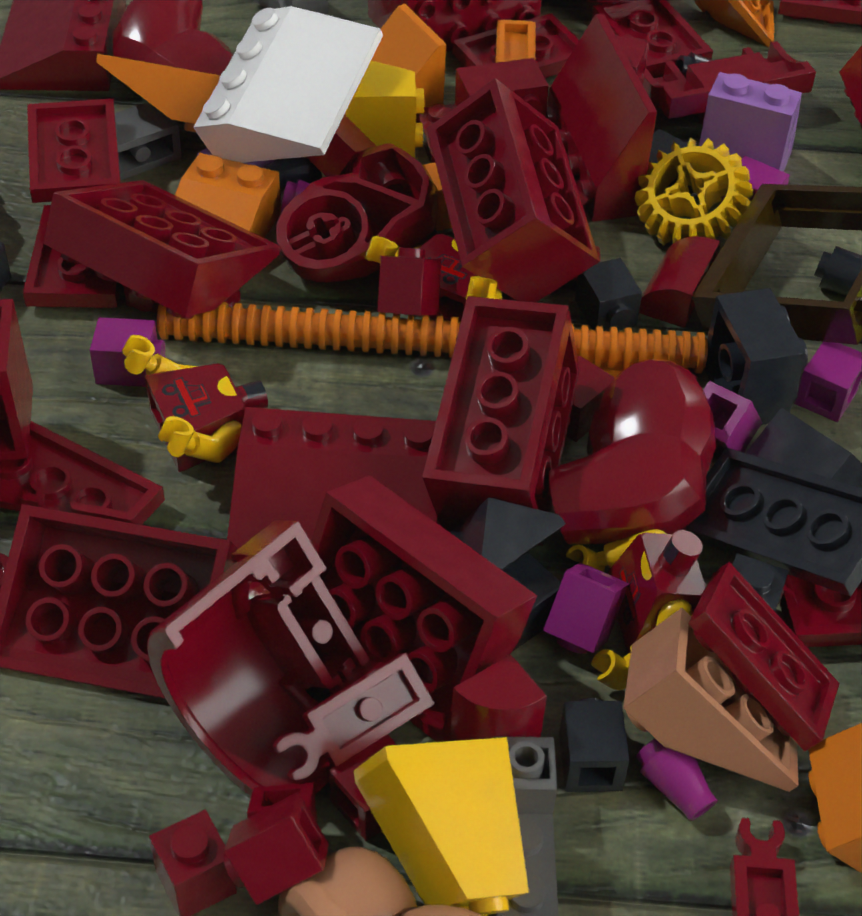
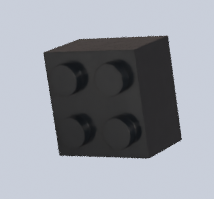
(755, 351)

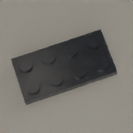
(784, 519)

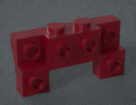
(689, 95)

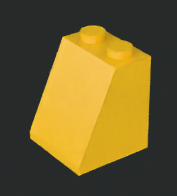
(388, 106)
(450, 820)

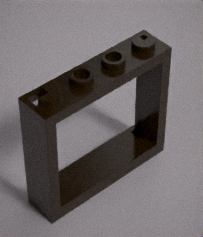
(742, 253)

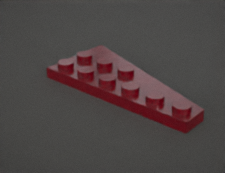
(75, 481)

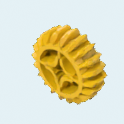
(722, 177)

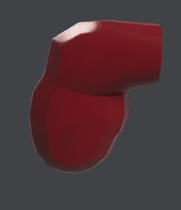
(169, 36)
(334, 219)
(643, 458)

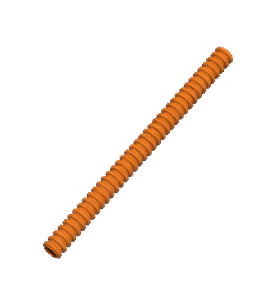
(411, 334)

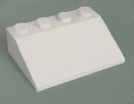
(286, 86)

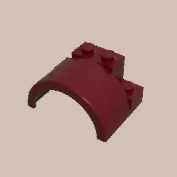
(248, 652)

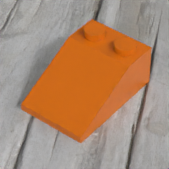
(171, 90)
(233, 192)

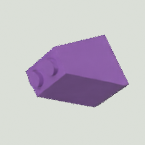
(752, 119)

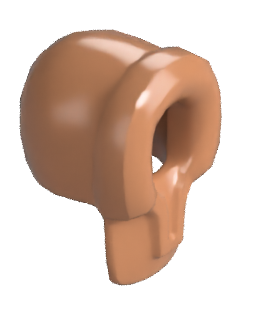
(351, 884)

